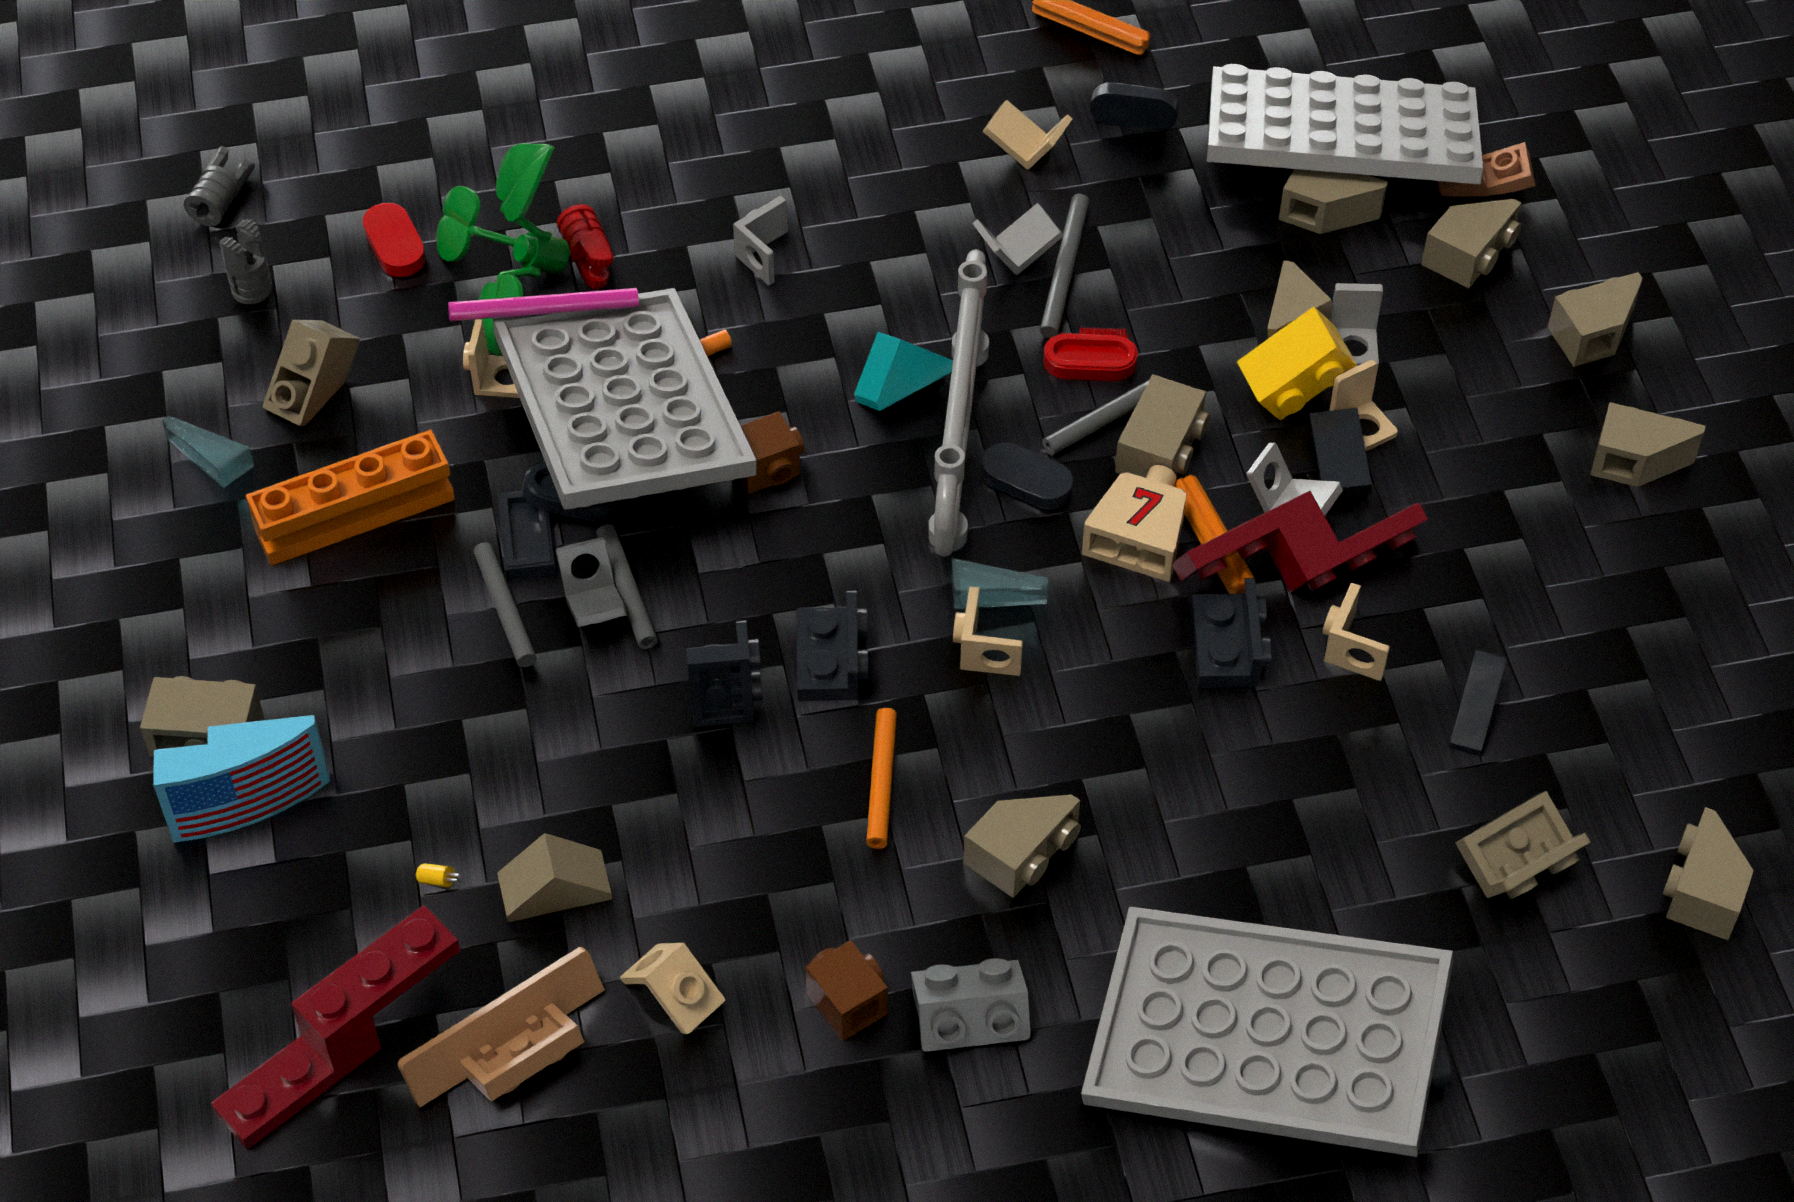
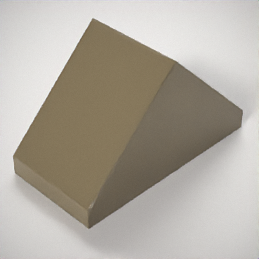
(1295, 296)
(553, 878)

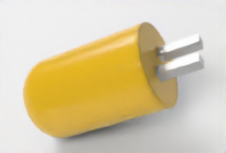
(436, 875)

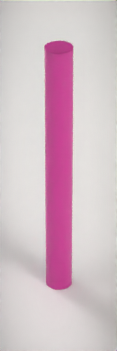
(543, 304)

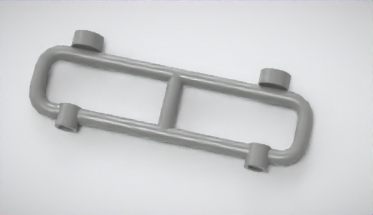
(969, 349)

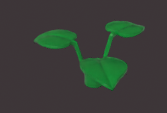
(536, 251)

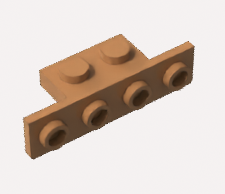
(507, 1036)

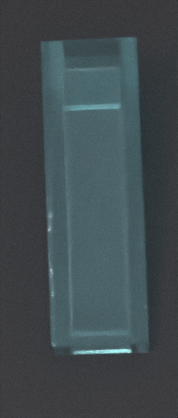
(214, 454)
(996, 585)

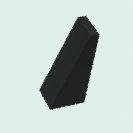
(1477, 703)

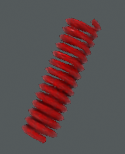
(1104, 332)

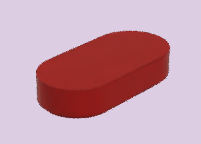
(394, 239)
(1090, 357)

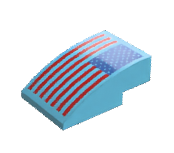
(239, 775)

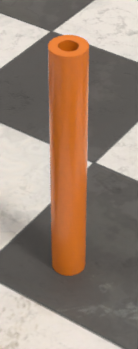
(881, 778)

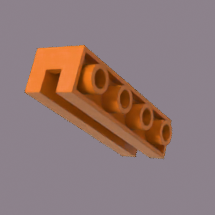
(350, 497)

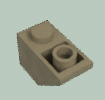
(1331, 200)
(1470, 239)
(1594, 318)
(309, 369)
(1644, 445)
(1019, 838)
(1712, 881)

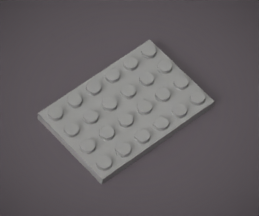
(1344, 124)
(623, 401)
(1270, 1030)

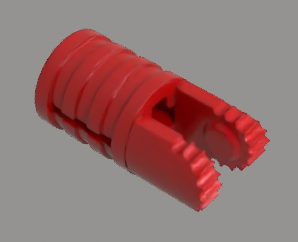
(586, 243)

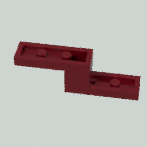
(1300, 543)
(335, 1026)

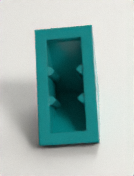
(896, 371)

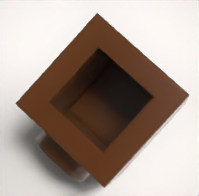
(775, 450)
(847, 988)

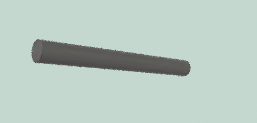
(1064, 266)

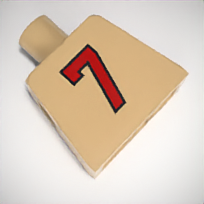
(1138, 523)

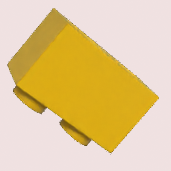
(1296, 363)

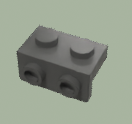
(971, 1004)

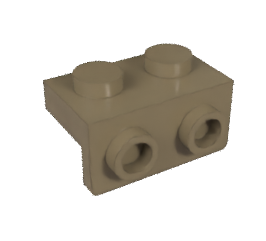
(1520, 845)

